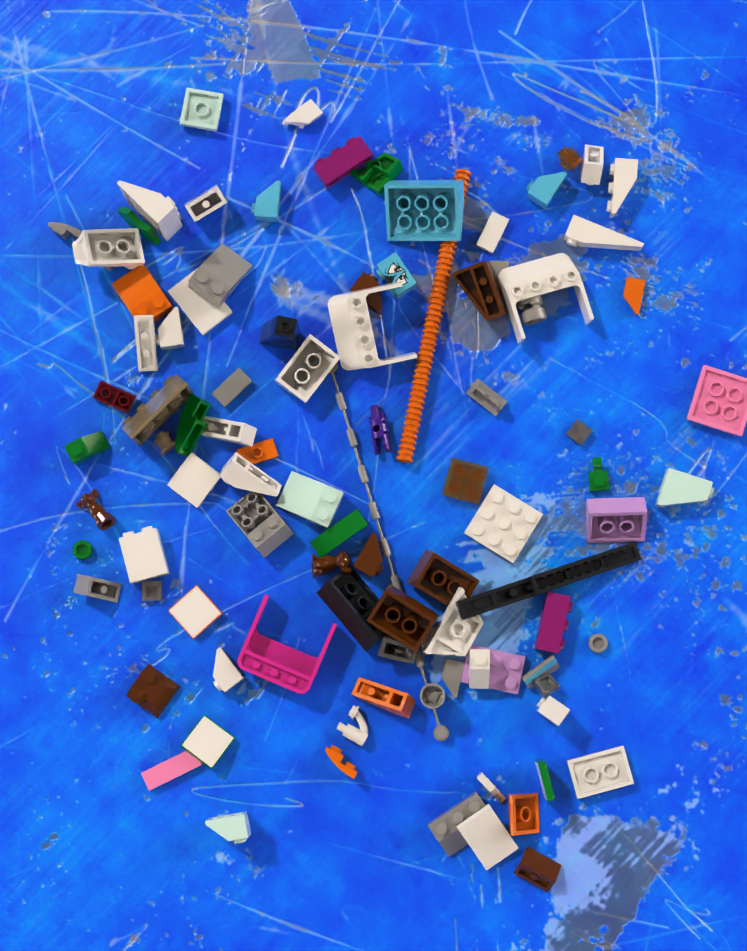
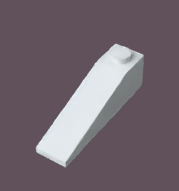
(588, 234)

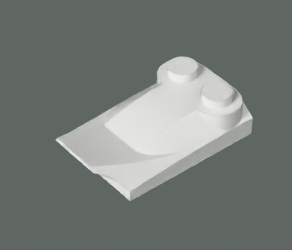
(109, 248)

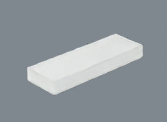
(145, 343)

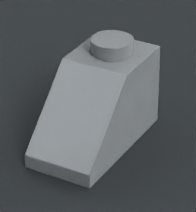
(97, 588)

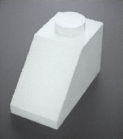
(592, 165)
(171, 332)
(479, 668)
(225, 672)
(552, 709)

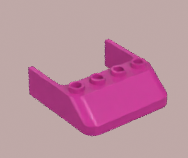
(277, 661)

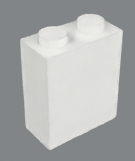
(143, 555)

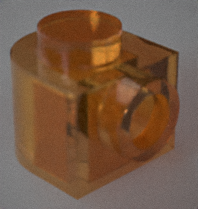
(569, 158)

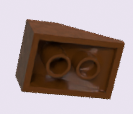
(440, 578)

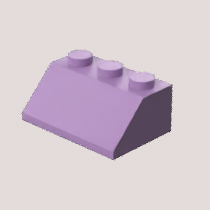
(616, 519)

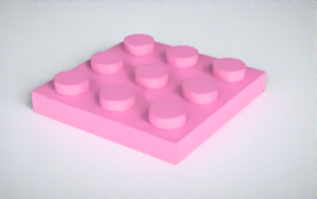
(720, 401)

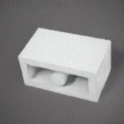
(205, 203)

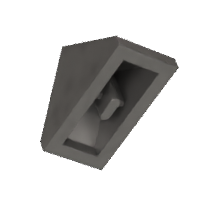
(395, 650)

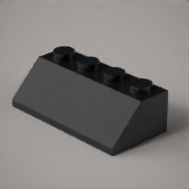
(352, 604)

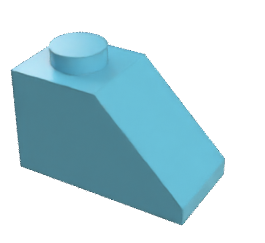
(545, 188)
(268, 204)

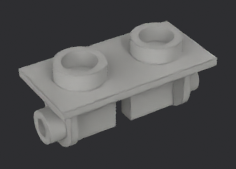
(486, 397)

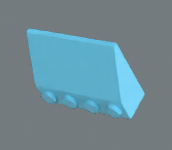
(424, 210)

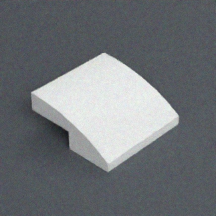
(194, 480)

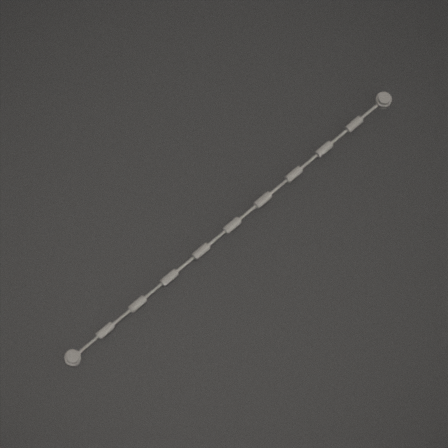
(440, 732)

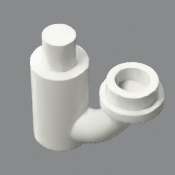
(353, 733)

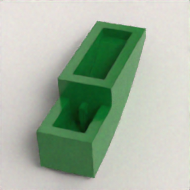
(191, 424)
(339, 533)

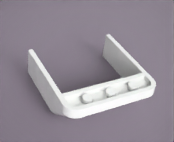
(539, 278)
(354, 330)

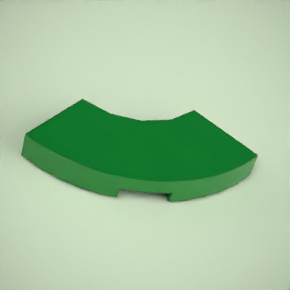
(134, 221)

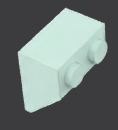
(231, 827)

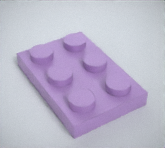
(504, 670)

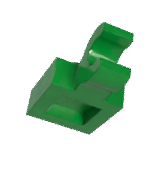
(598, 479)

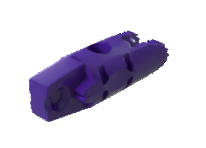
(377, 421)

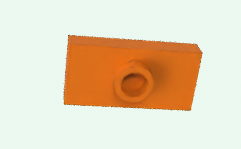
(259, 451)

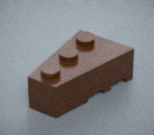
(482, 288)

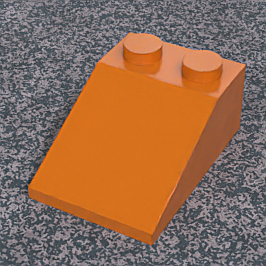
(142, 294)

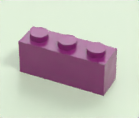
(342, 161)
(553, 622)

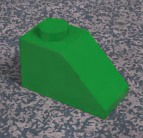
(86, 447)

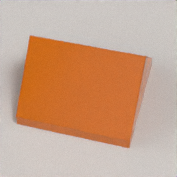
(523, 813)

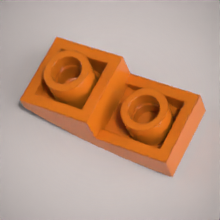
(336, 757)

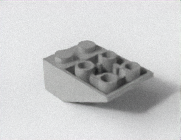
(259, 522)

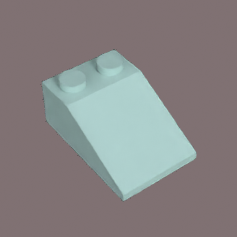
(310, 499)

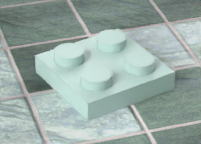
(201, 109)

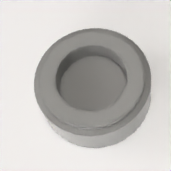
(597, 643)

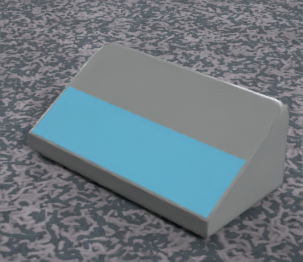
(548, 665)

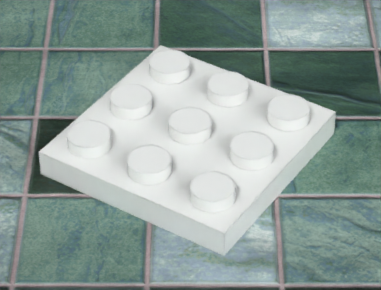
(503, 523)

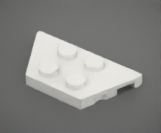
(451, 633)

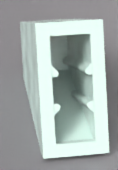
(683, 488)

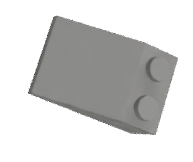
(219, 275)

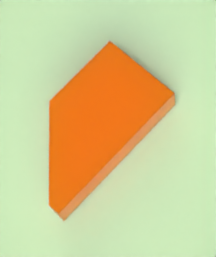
(633, 293)

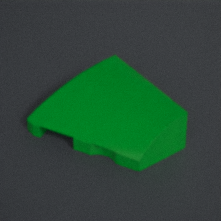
(378, 172)

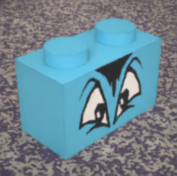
(393, 271)

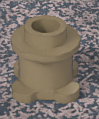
(164, 442)

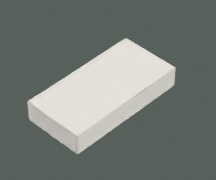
(492, 232)

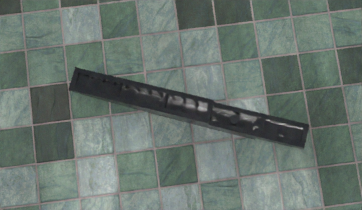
(547, 581)

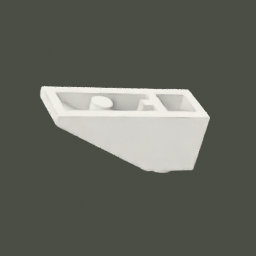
(229, 431)
(246, 476)

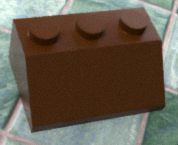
(402, 618)

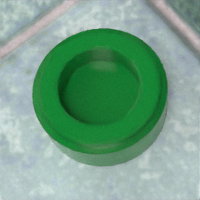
(82, 550)

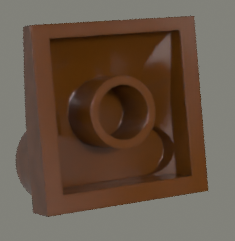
(152, 690)

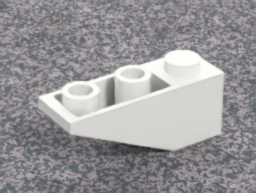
(623, 178)

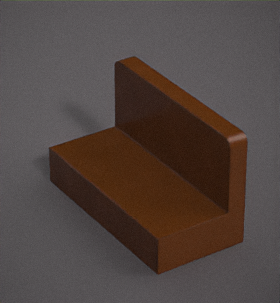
(537, 869)

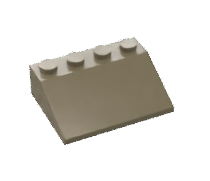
(157, 409)

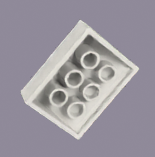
(153, 208)

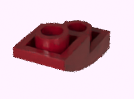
(114, 397)

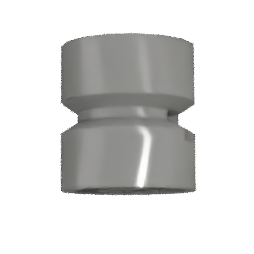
(532, 315)
(432, 695)

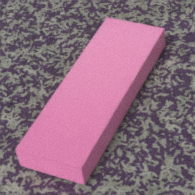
(169, 769)

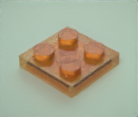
(465, 481)

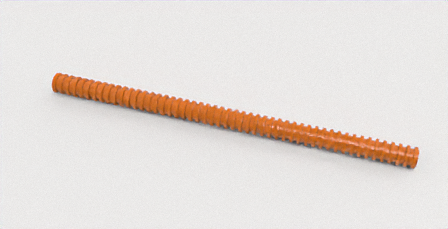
(428, 339)

